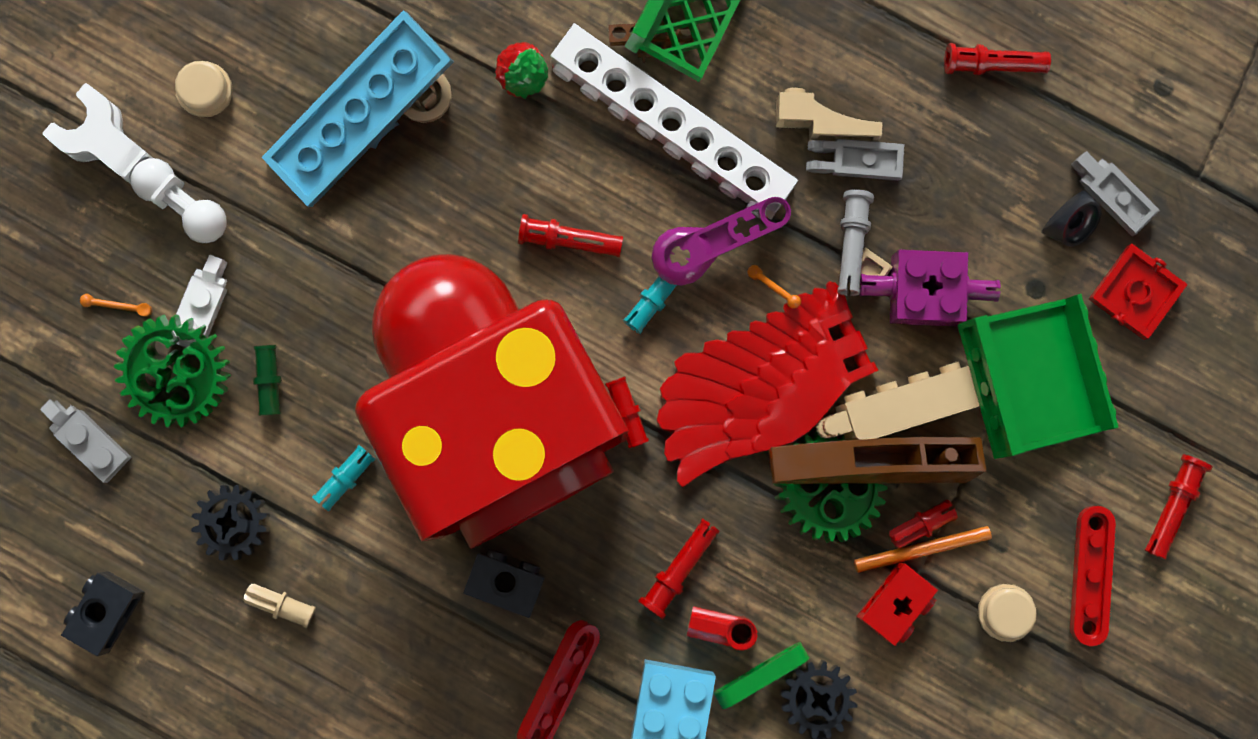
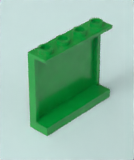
(1037, 376)

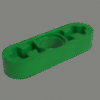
(761, 675)

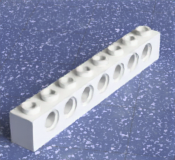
(581, 46)

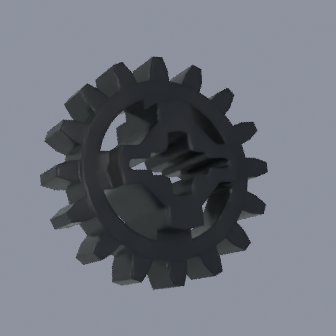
(225, 535)
(805, 709)

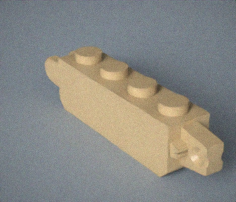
(902, 406)

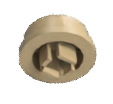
(203, 88)
(432, 102)
(1007, 612)

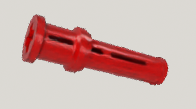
(981, 60)
(611, 246)
(1183, 491)
(669, 583)

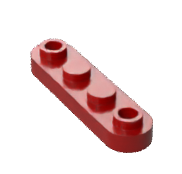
(1092, 575)
(560, 682)

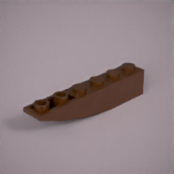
(880, 461)

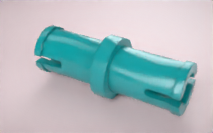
(650, 302)
(343, 478)

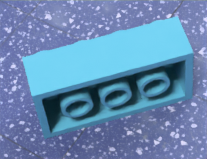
(673, 702)

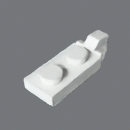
(203, 296)

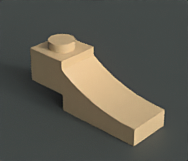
(800, 110)

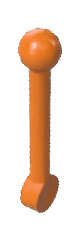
(755, 273)
(142, 309)

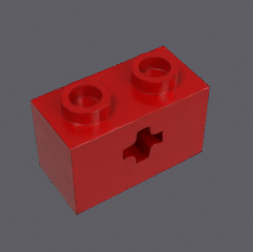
(879, 610)

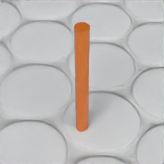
(922, 549)

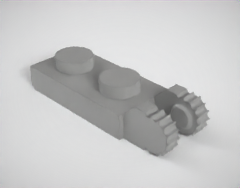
(859, 159)

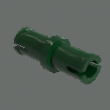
(267, 380)

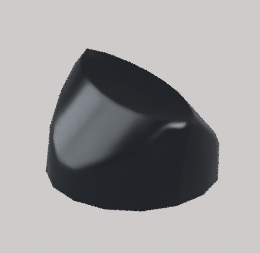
(1074, 220)

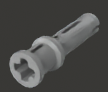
(855, 226)

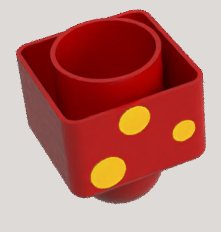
(482, 402)

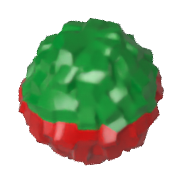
(521, 70)

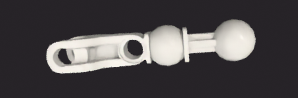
(151, 178)

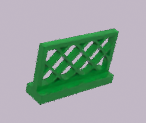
(648, 26)

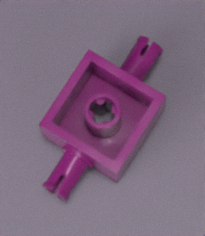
(944, 272)

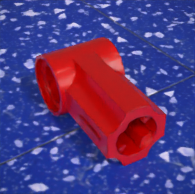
(717, 628)

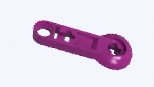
(708, 243)

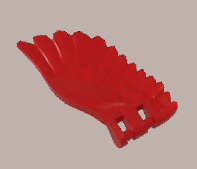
(760, 384)

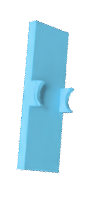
(357, 109)

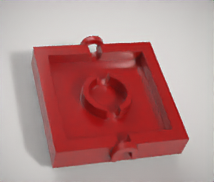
(1138, 291)

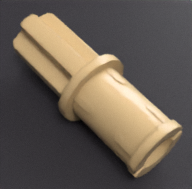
(279, 605)

